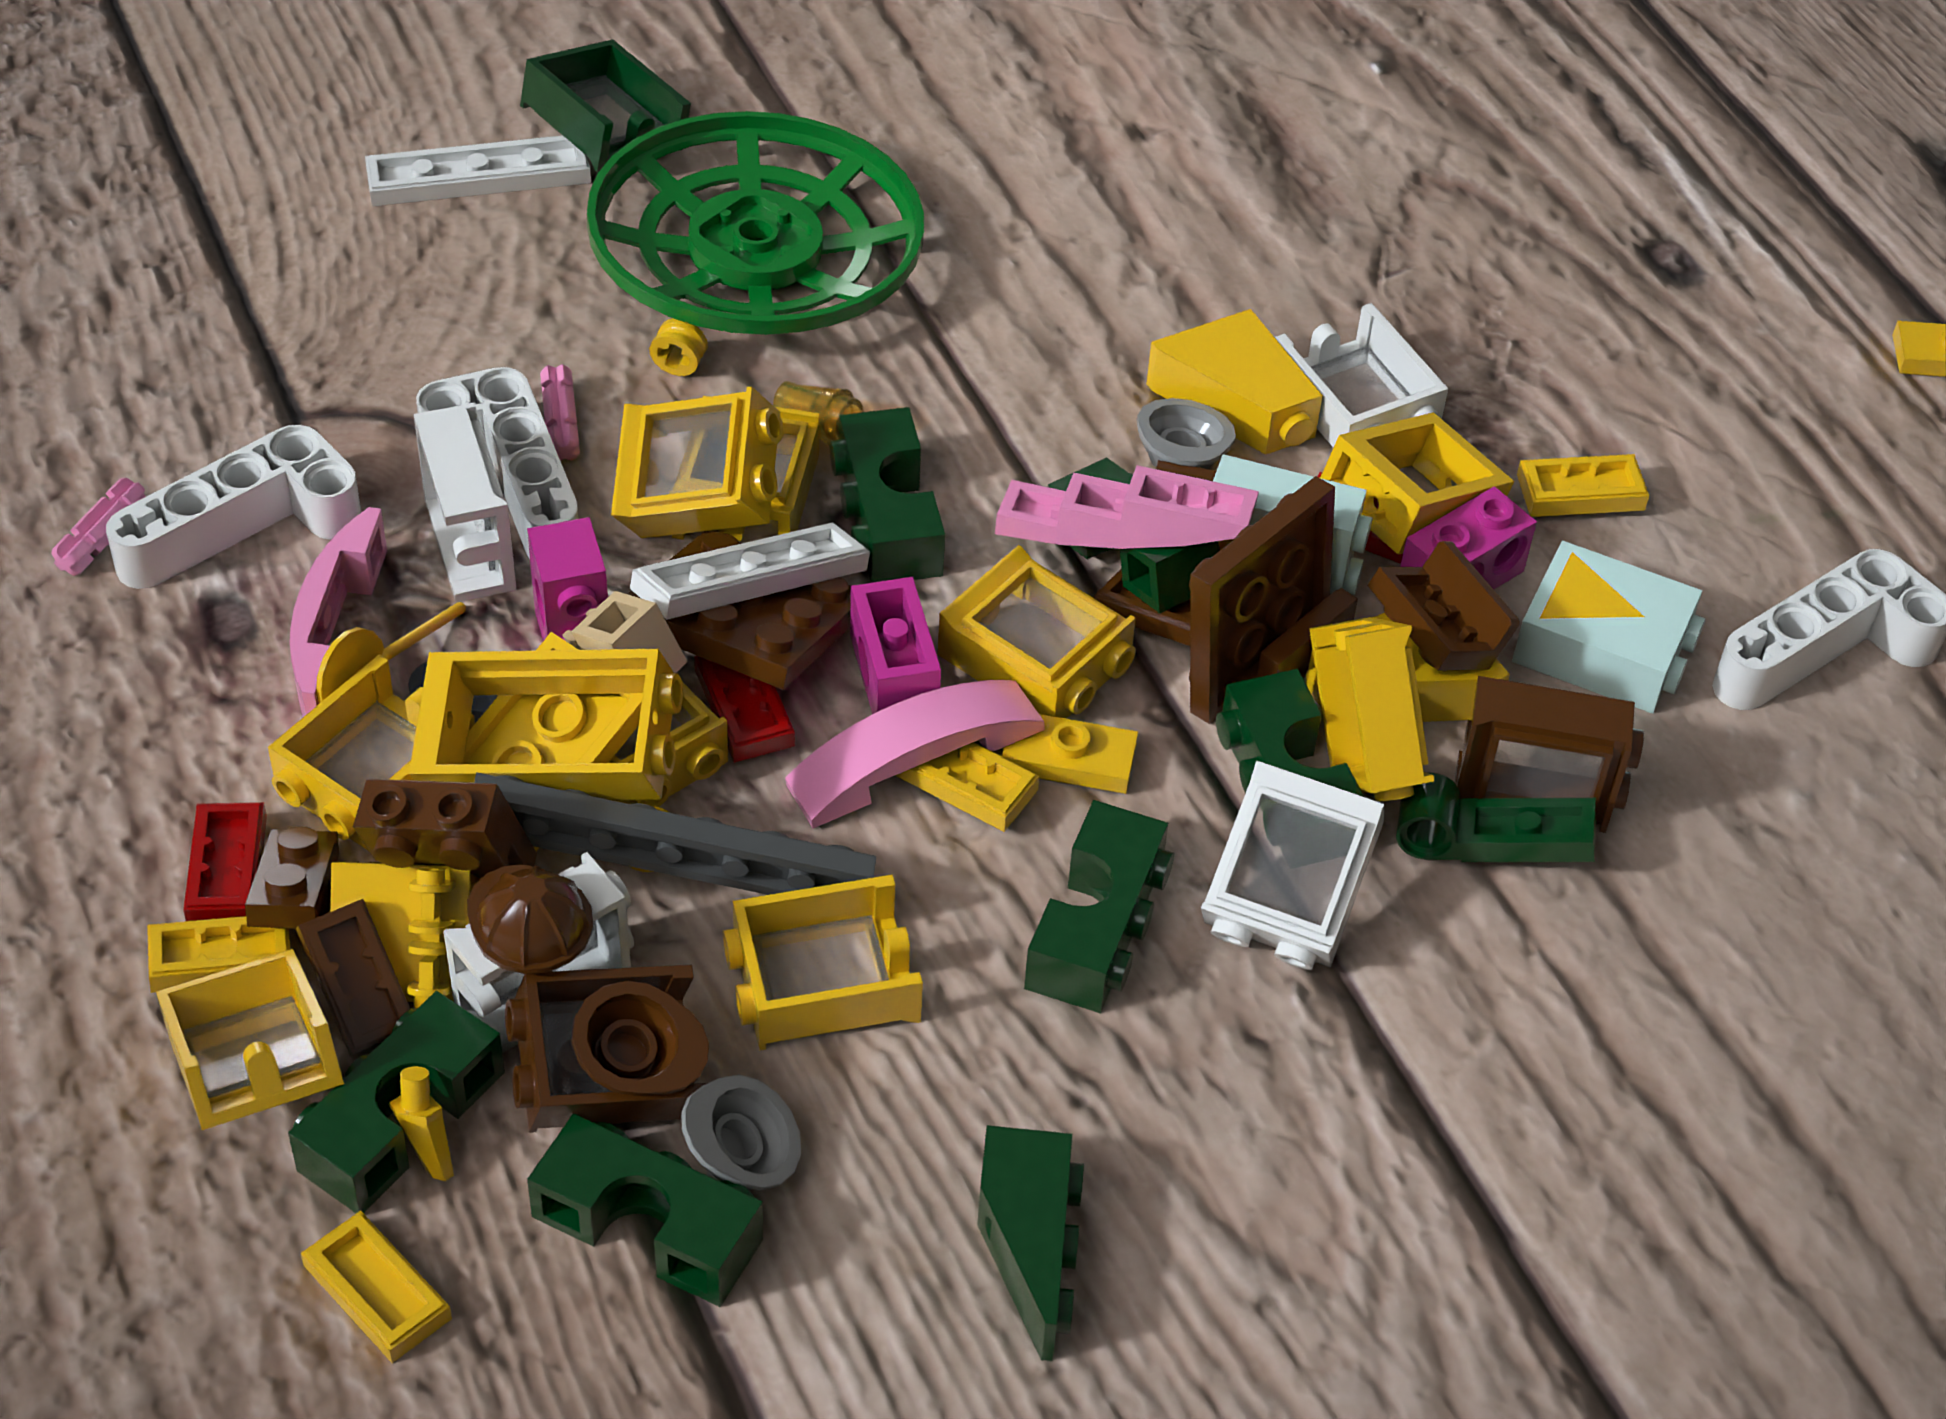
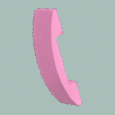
(345, 565)
(906, 735)

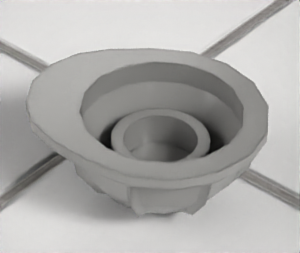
(1184, 432)
(742, 1132)

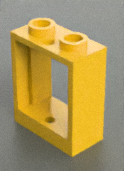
(1373, 460)

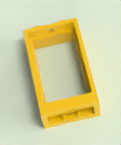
(458, 676)

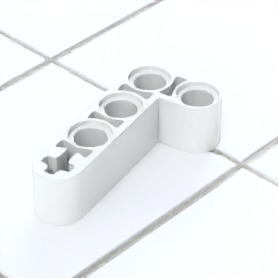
(517, 443)
(232, 500)
(1861, 599)

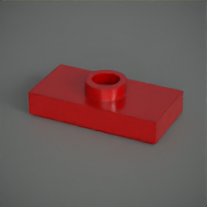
(751, 707)
(223, 859)

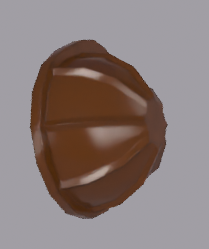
(529, 919)
(639, 1040)

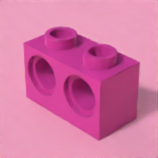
(1488, 533)

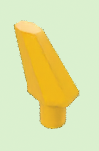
(423, 1122)

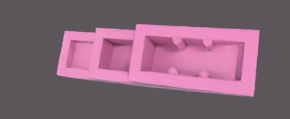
(1147, 513)

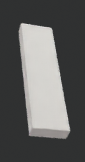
(475, 170)
(749, 570)

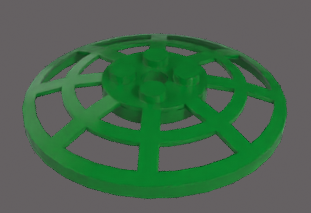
(754, 234)

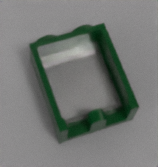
(599, 97)

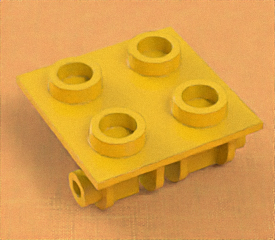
(410, 915)

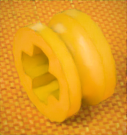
(673, 359)

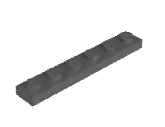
(676, 843)

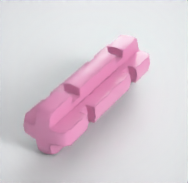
(560, 410)
(89, 533)

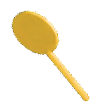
(360, 645)

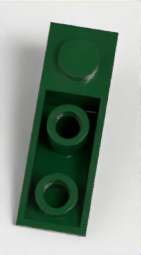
(1023, 1220)

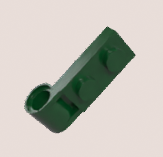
(1447, 827)

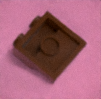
(441, 825)

